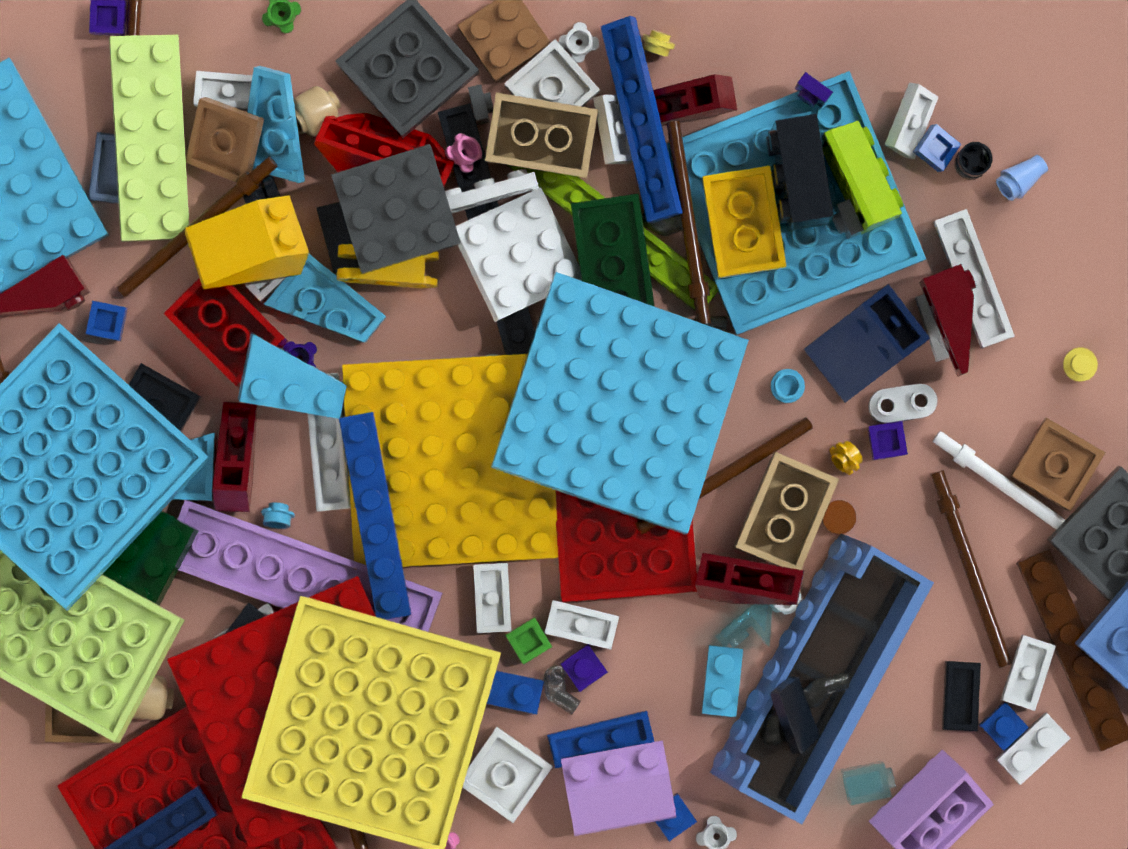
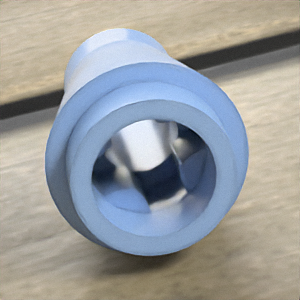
(1021, 177)

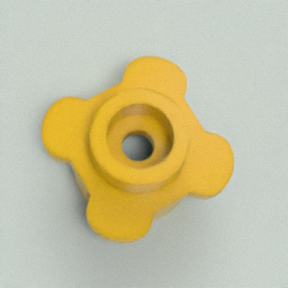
(846, 457)

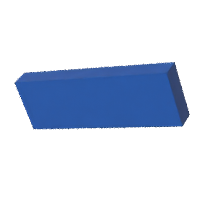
(601, 736)

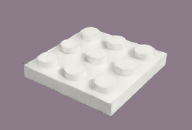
(516, 253)

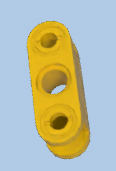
(402, 274)

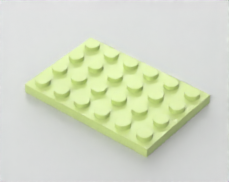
(84, 659)

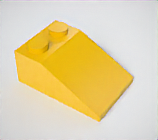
(248, 244)

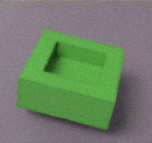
(528, 641)

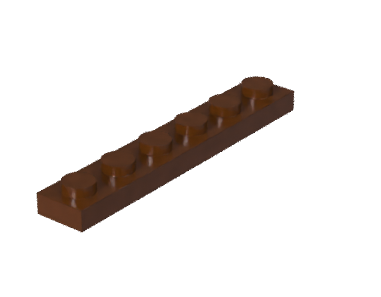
(1064, 629)

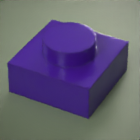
(107, 17)
(812, 91)
(887, 440)
(584, 667)

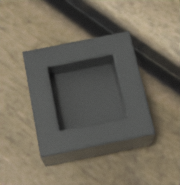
(481, 104)
(846, 219)

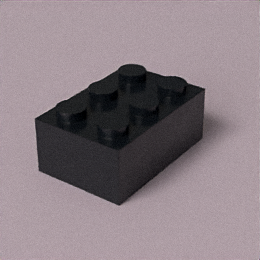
(799, 173)

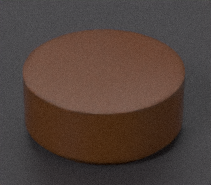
(839, 517)

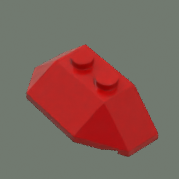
(366, 138)

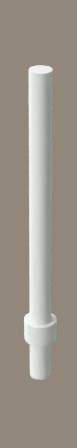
(966, 456)

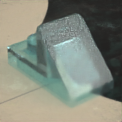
(757, 617)

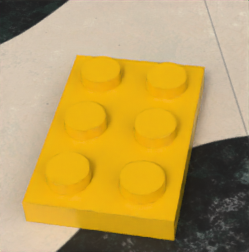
(744, 222)

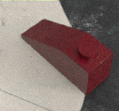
(696, 99)
(46, 290)
(951, 305)
(235, 457)
(747, 581)

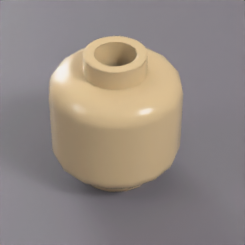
(312, 109)
(155, 700)

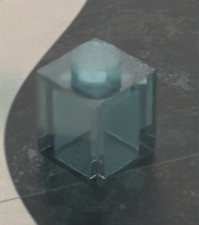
(867, 782)

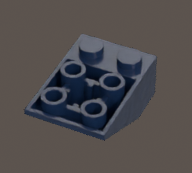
(866, 343)

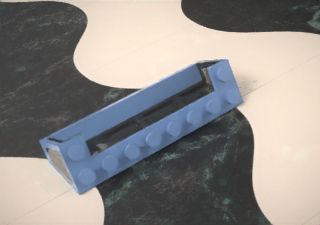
(844, 625)

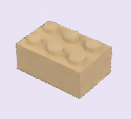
(541, 135)
(786, 512)

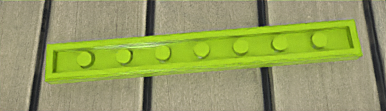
(664, 263)

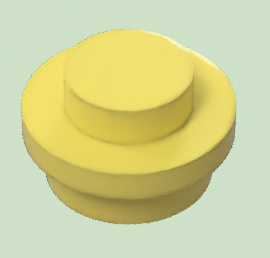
(657, 43)
(1080, 364)

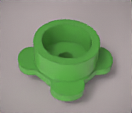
(285, 23)

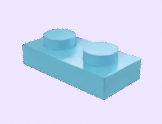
(722, 681)

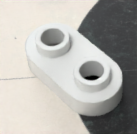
(903, 403)

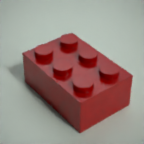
(221, 326)

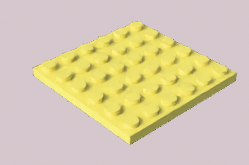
(371, 724)

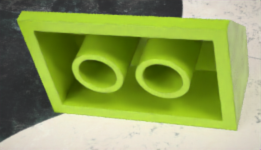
(861, 175)

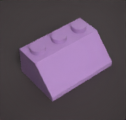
(618, 788)
(932, 807)

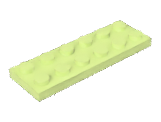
(149, 137)

